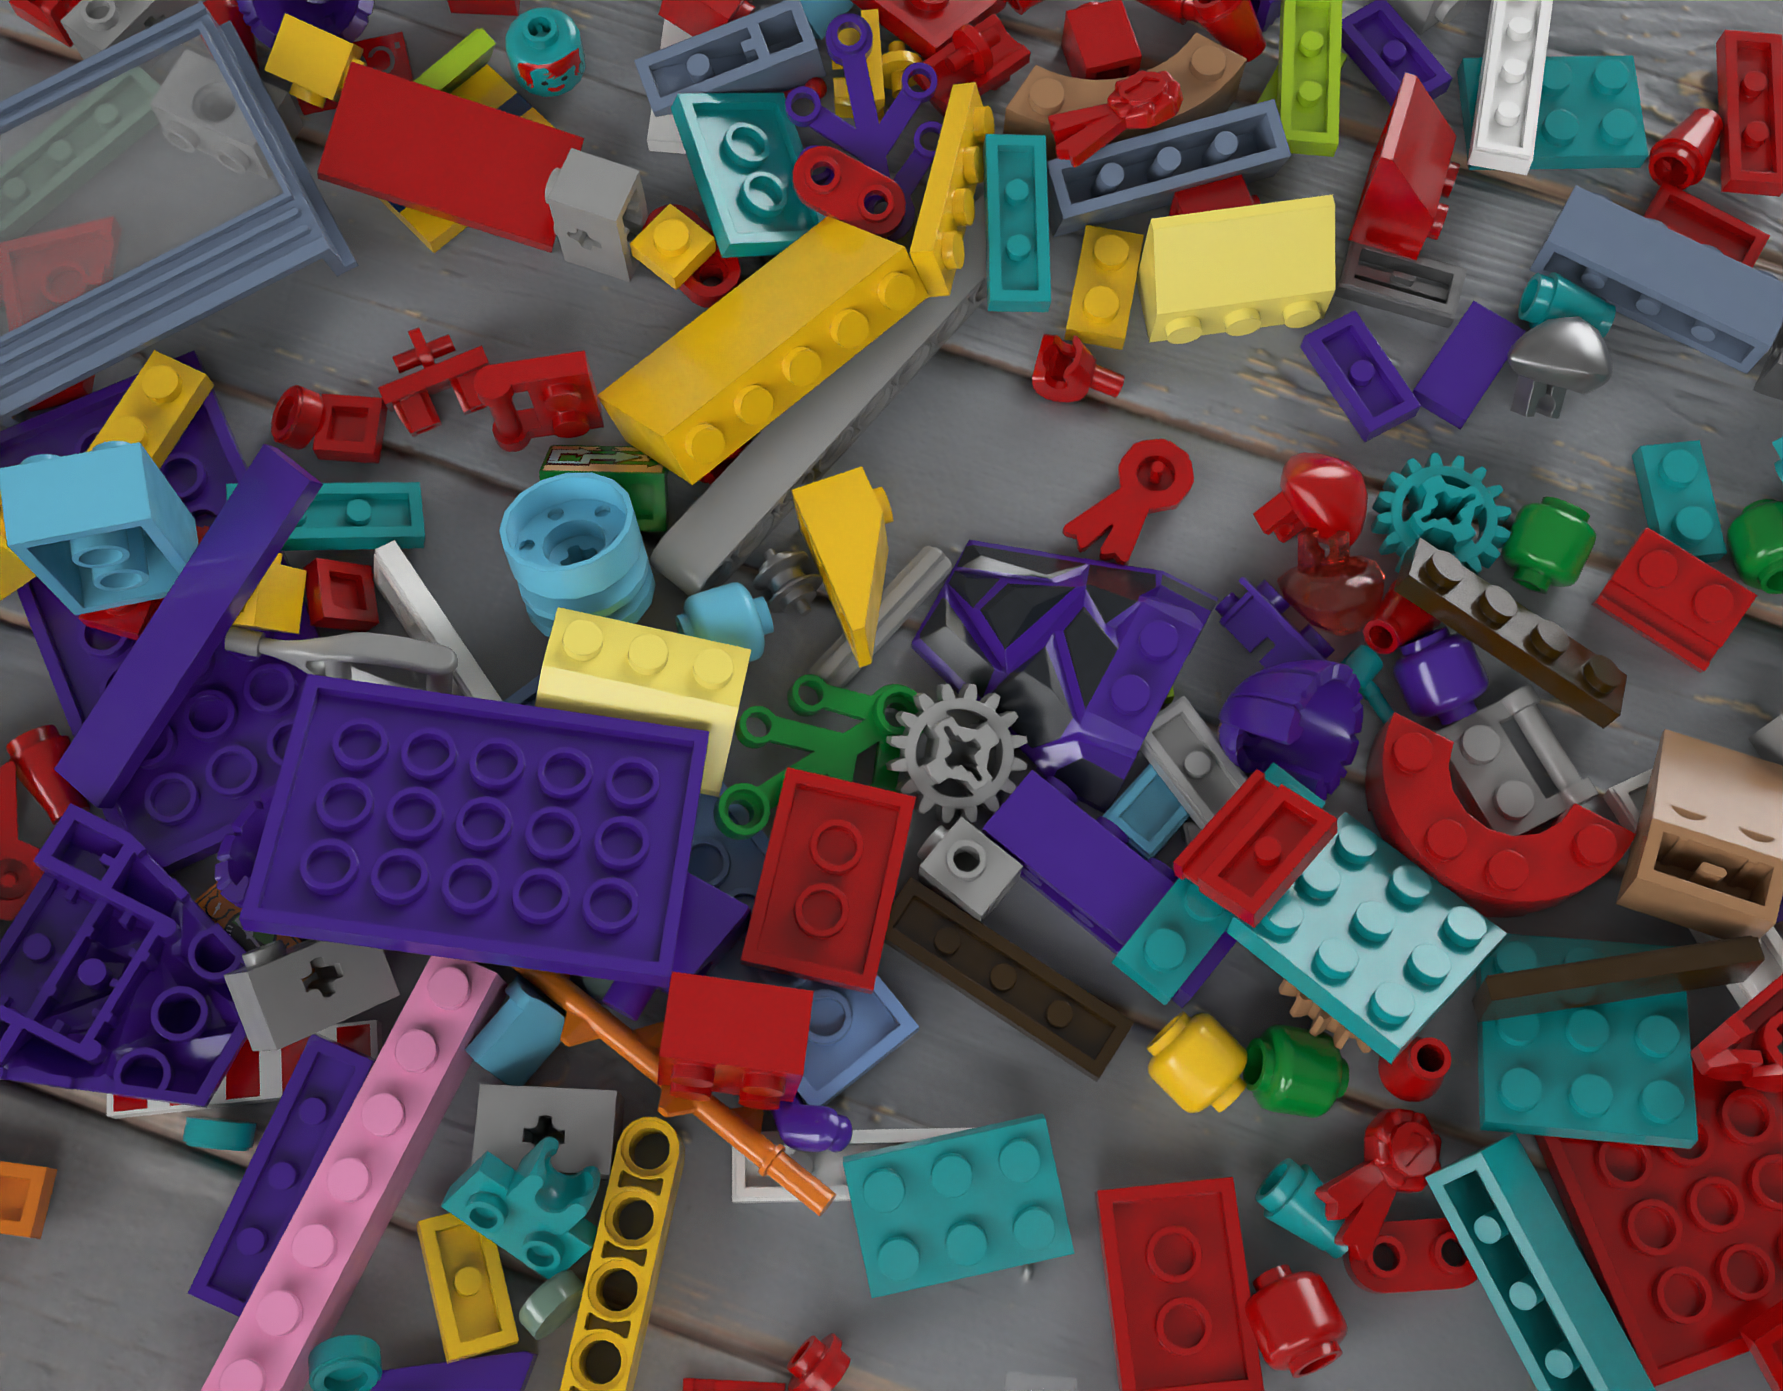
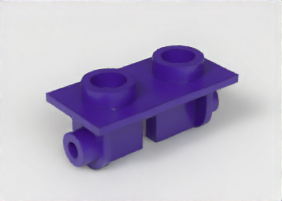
(1261, 616)

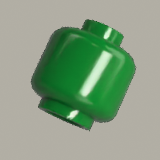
(1548, 544)
(1757, 545)
(1295, 1071)

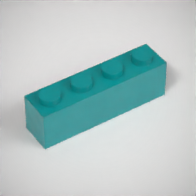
(1535, 1272)

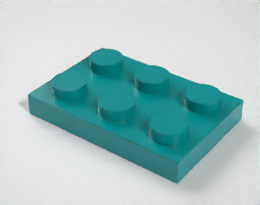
(1585, 115)
(743, 168)
(958, 1205)

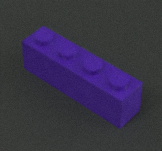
(1088, 868)

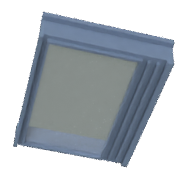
(144, 203)

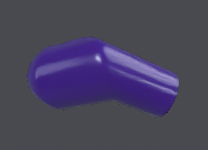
(811, 1127)

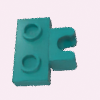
(530, 1209)

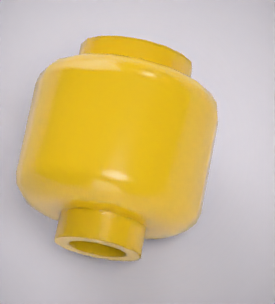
(1197, 1063)

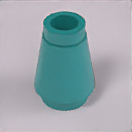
(1559, 298)
(1292, 1204)

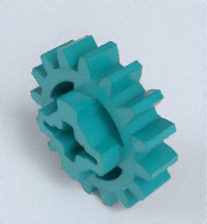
(1442, 495)

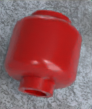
(1295, 1321)

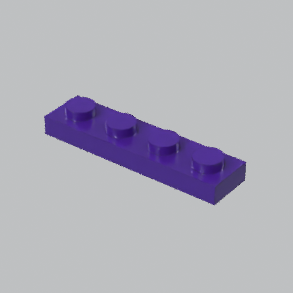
(280, 1171)

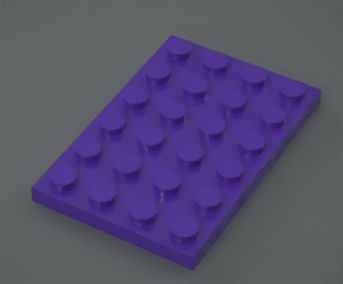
(480, 831)

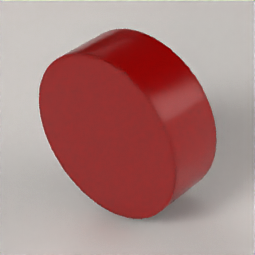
(296, 417)

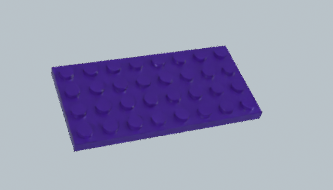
(241, 709)

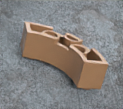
(1203, 69)

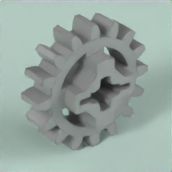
(979, 737)

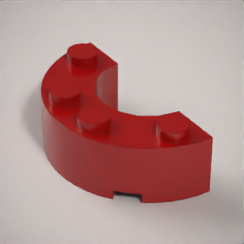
(1489, 870)

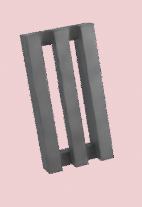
(1400, 291)

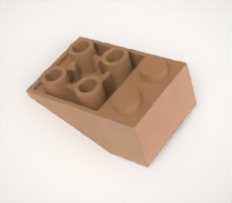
(1708, 840)

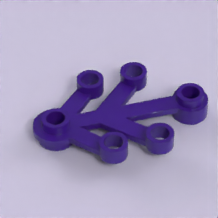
(869, 139)

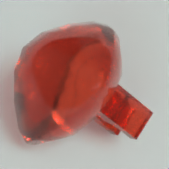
(1335, 590)

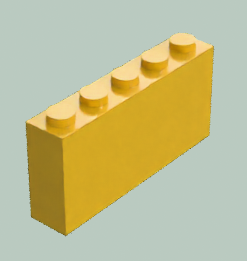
(763, 347)

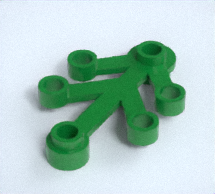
(829, 750)

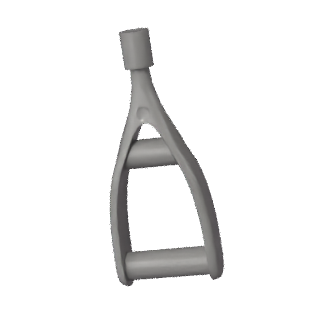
(334, 655)

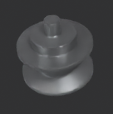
(787, 582)

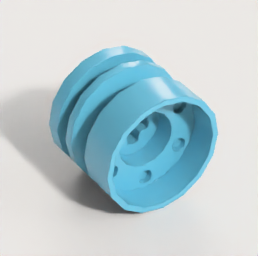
(577, 549)

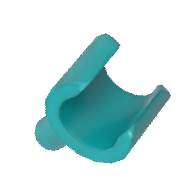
(1366, 666)

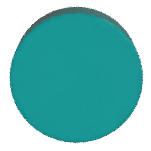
(219, 1133)
(345, 1364)

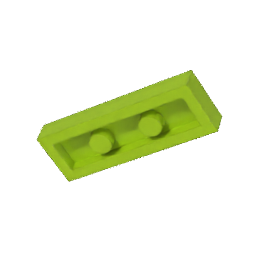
(1310, 75)

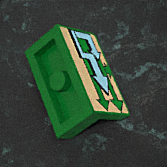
(628, 466)

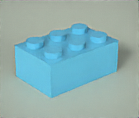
(98, 525)

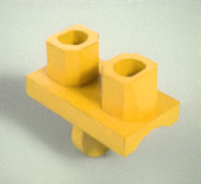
(883, 70)

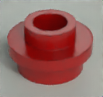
(818, 1364)

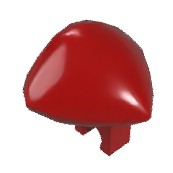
(1316, 494)

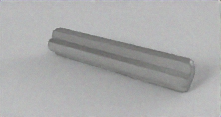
(897, 604)

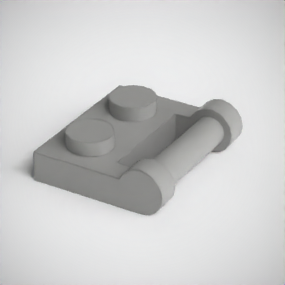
(1494, 775)

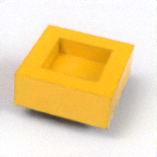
(673, 246)

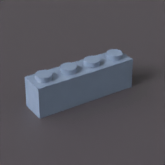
(1149, 168)
(1664, 279)

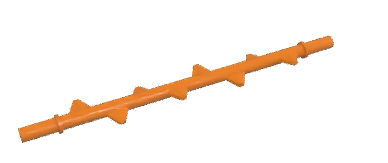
(738, 1126)

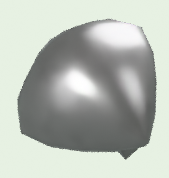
(1557, 358)

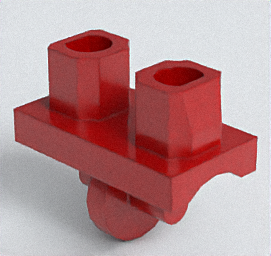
(976, 55)
(412, 393)

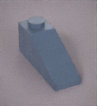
(752, 54)

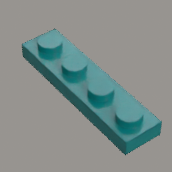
(1184, 925)

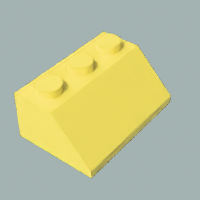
(1238, 269)
(646, 677)

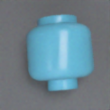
(727, 617)

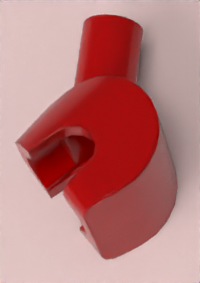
(1068, 371)

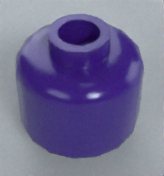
(1440, 675)

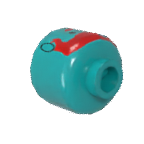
(545, 52)

